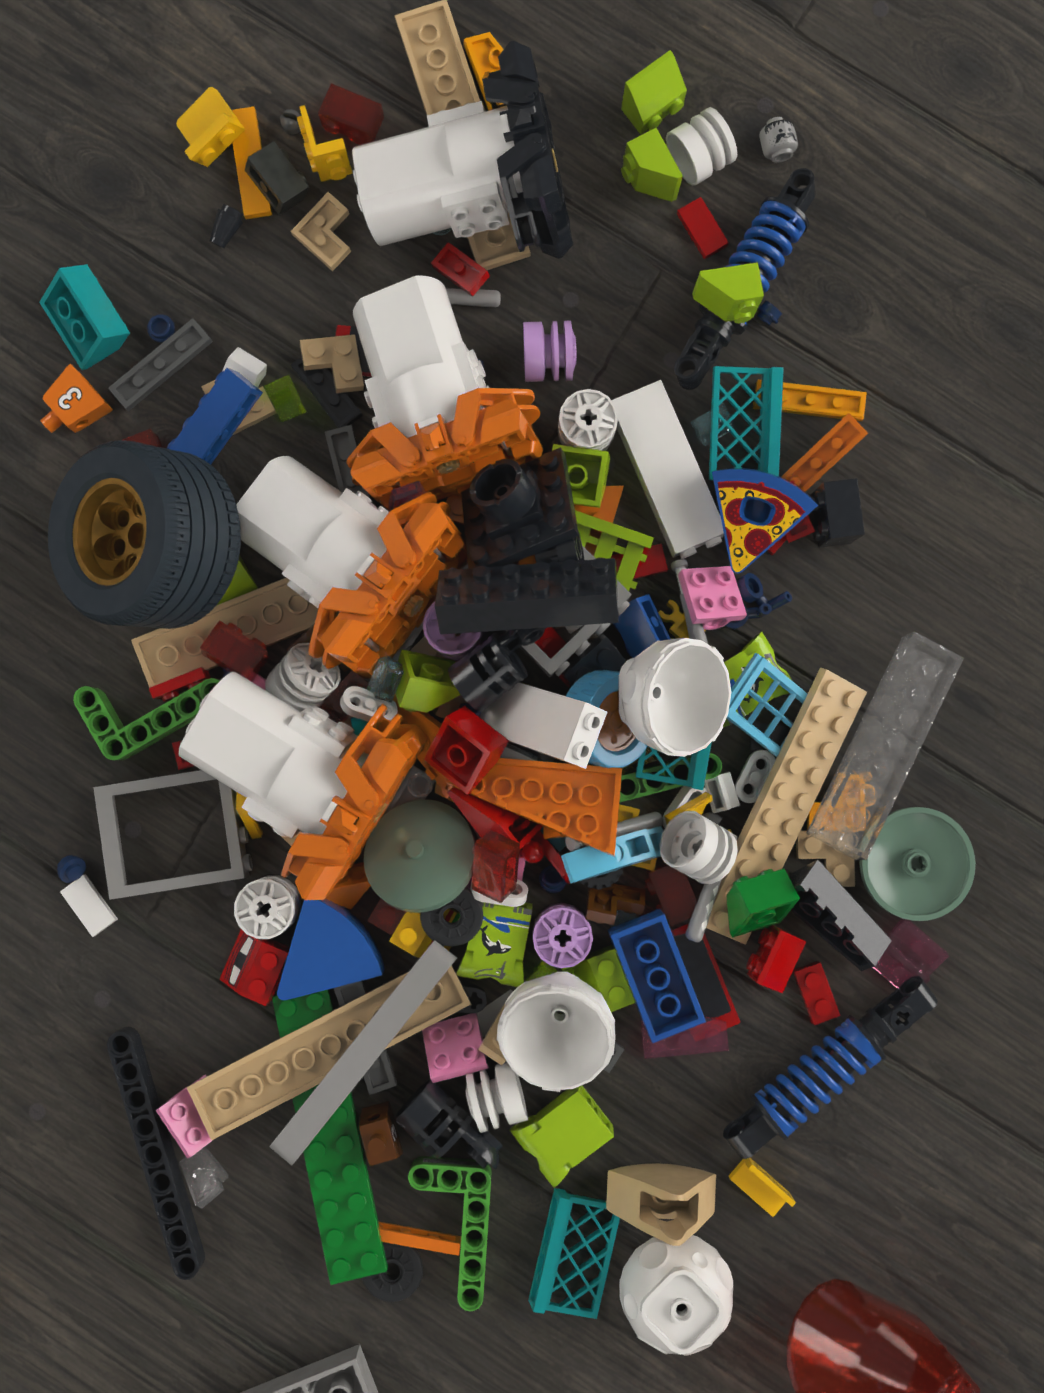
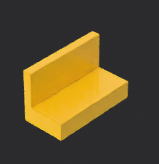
(760, 1186)

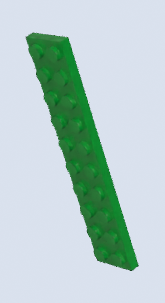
(337, 1168)

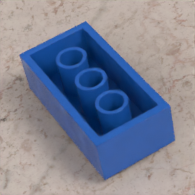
(656, 975)

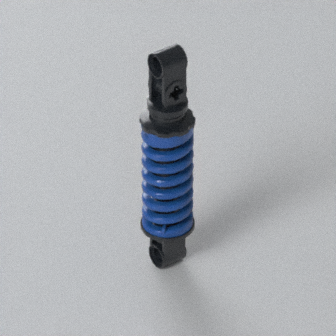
(783, 224)
(855, 1044)

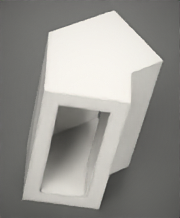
(246, 365)
(722, 792)

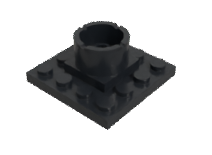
(518, 510)

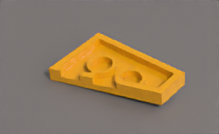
(483, 57)

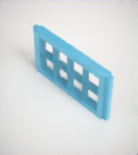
(742, 687)

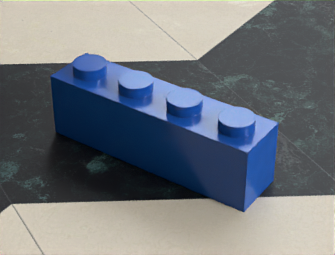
(217, 416)
(641, 626)

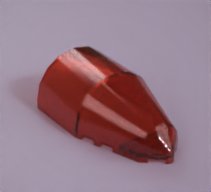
(867, 1345)

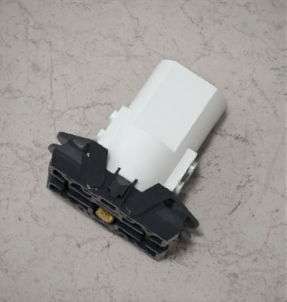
(472, 168)

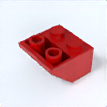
(775, 958)

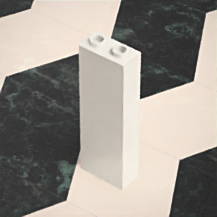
(668, 470)
(547, 723)

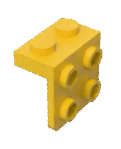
(209, 127)
(327, 158)

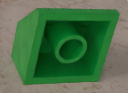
(760, 901)

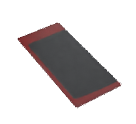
(706, 977)

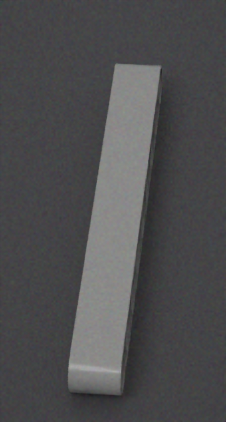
(363, 1052)

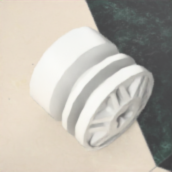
(702, 146)
(573, 427)
(302, 679)
(698, 847)
(284, 909)
(496, 1097)

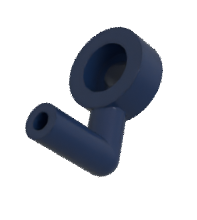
(752, 591)
(753, 612)

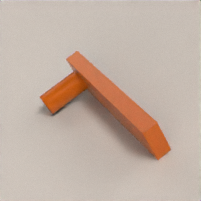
(826, 453)
(420, 1238)

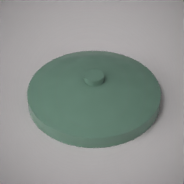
(419, 856)
(919, 864)

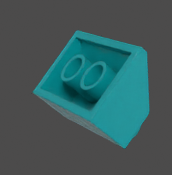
(83, 315)

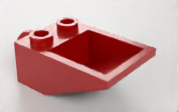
(487, 817)

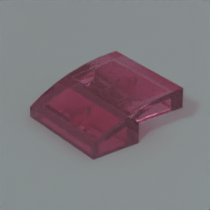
(909, 954)

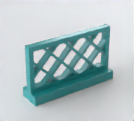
(769, 417)
(697, 769)
(551, 1256)

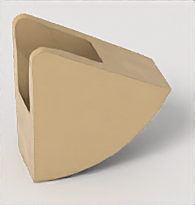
(662, 1191)

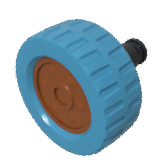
(616, 742)

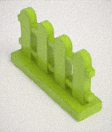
(607, 544)

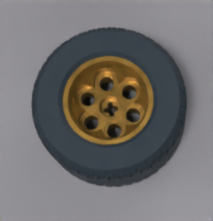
(143, 536)

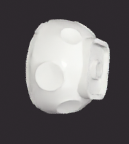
(675, 695)
(555, 1047)
(669, 1275)

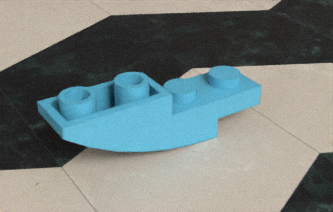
(629, 850)

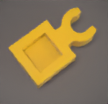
(679, 626)

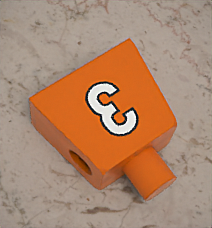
(73, 402)

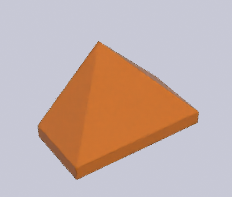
(350, 888)

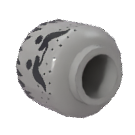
(778, 139)

